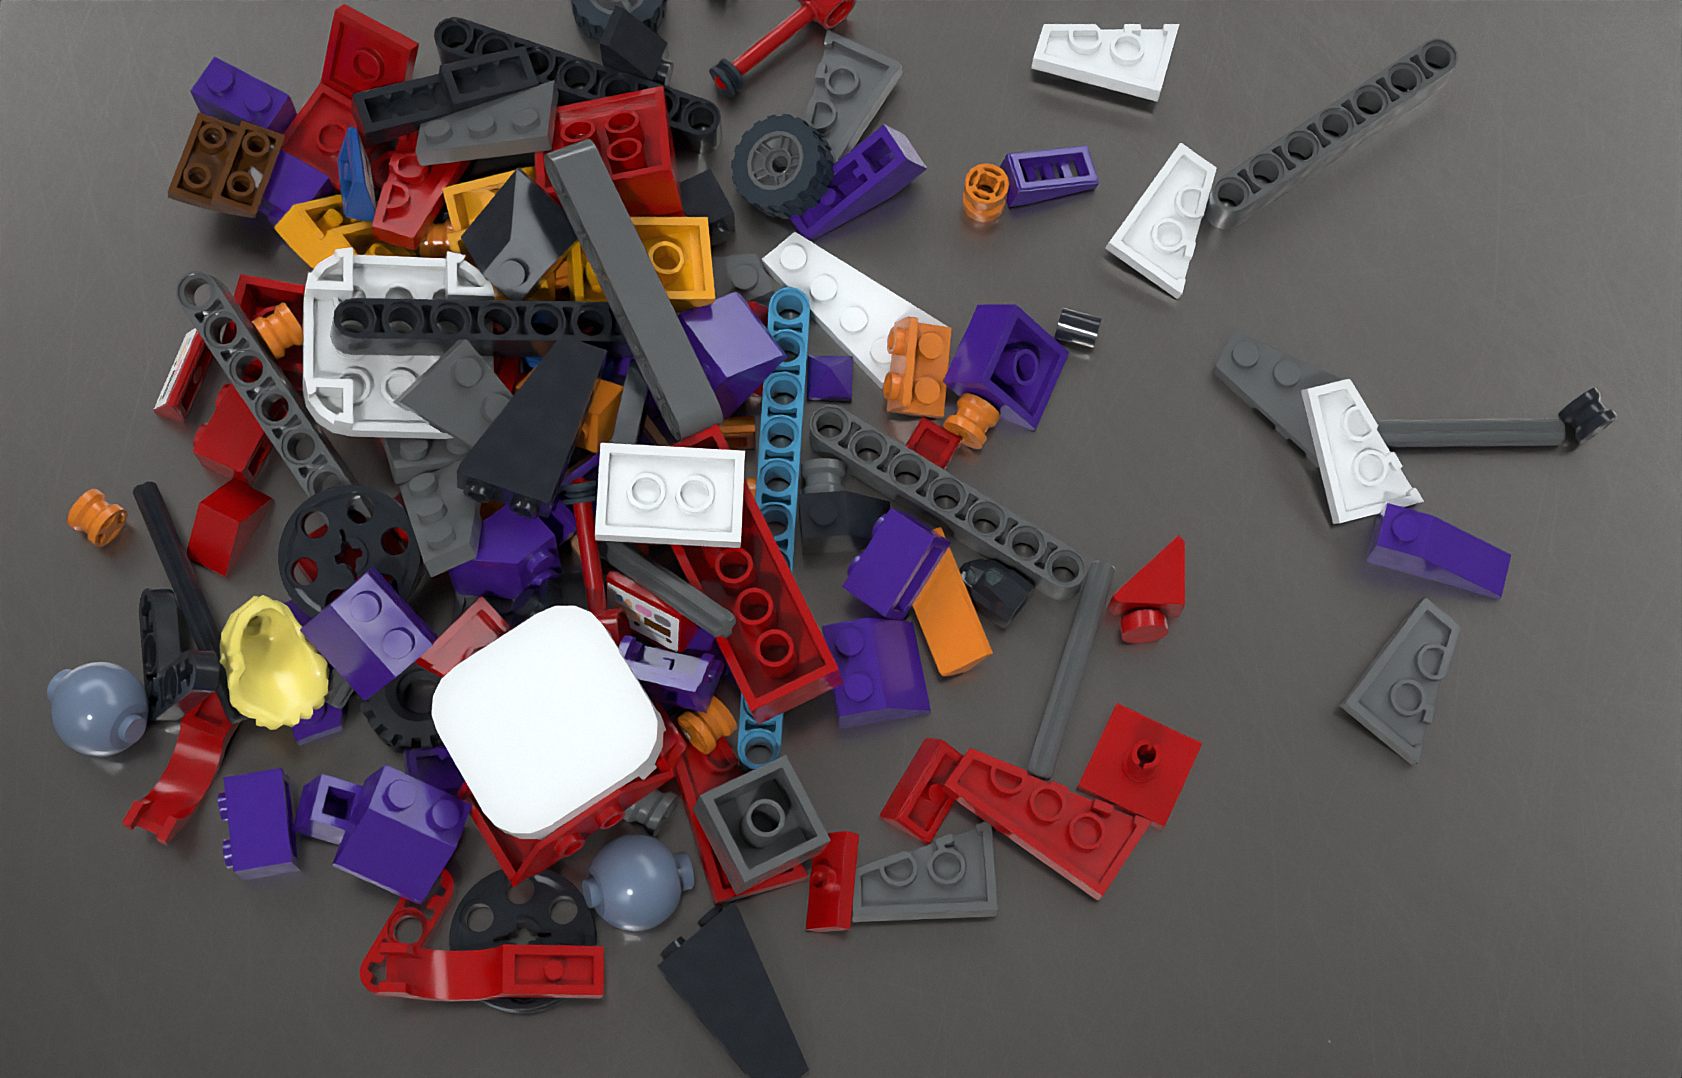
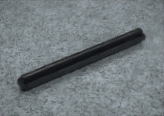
(184, 583)

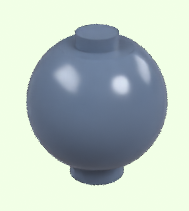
(98, 708)
(637, 882)

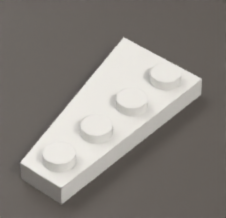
(843, 302)

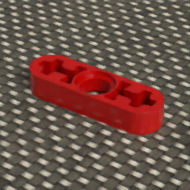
(437, 904)

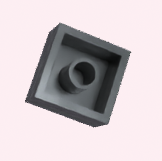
(761, 824)

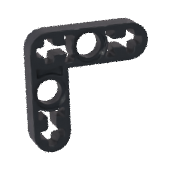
(171, 679)

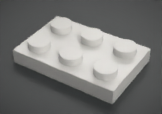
(670, 495)

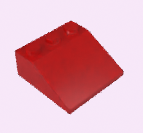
(634, 144)

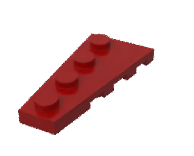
(412, 195)
(698, 774)
(1064, 830)

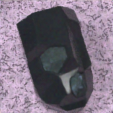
(996, 590)

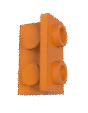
(917, 368)

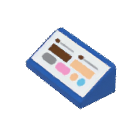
(355, 178)

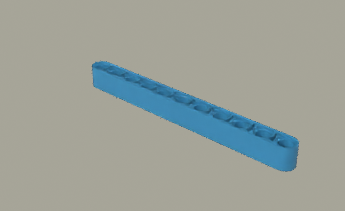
(779, 463)

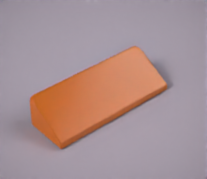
(950, 619)

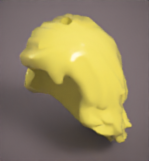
(272, 665)

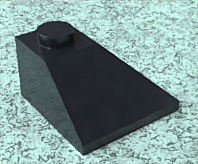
(520, 237)

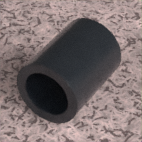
(1077, 327)

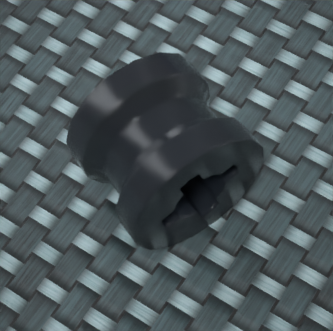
(1587, 415)

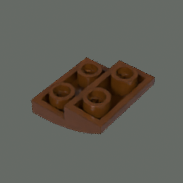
(226, 166)

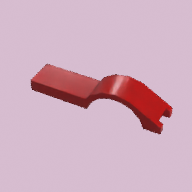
(188, 774)
(493, 972)

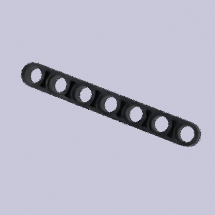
(601, 80)
(470, 319)

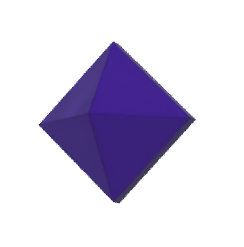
(829, 378)

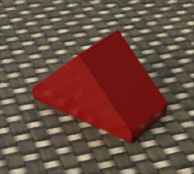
(226, 526)
(1157, 585)

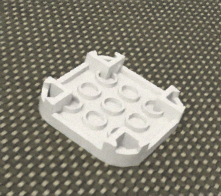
(358, 391)
(547, 722)

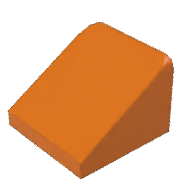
(739, 432)

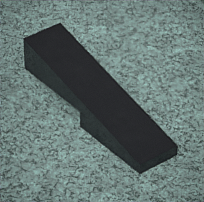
(403, 106)

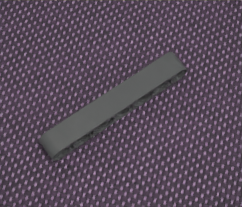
(1321, 149)
(633, 289)
(271, 386)
(956, 521)

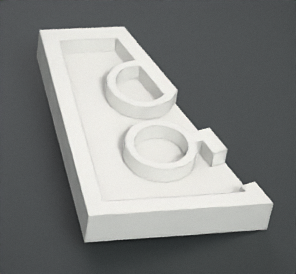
(1116, 59)
(1165, 221)
(1352, 457)

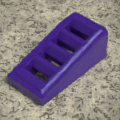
(1025, 187)

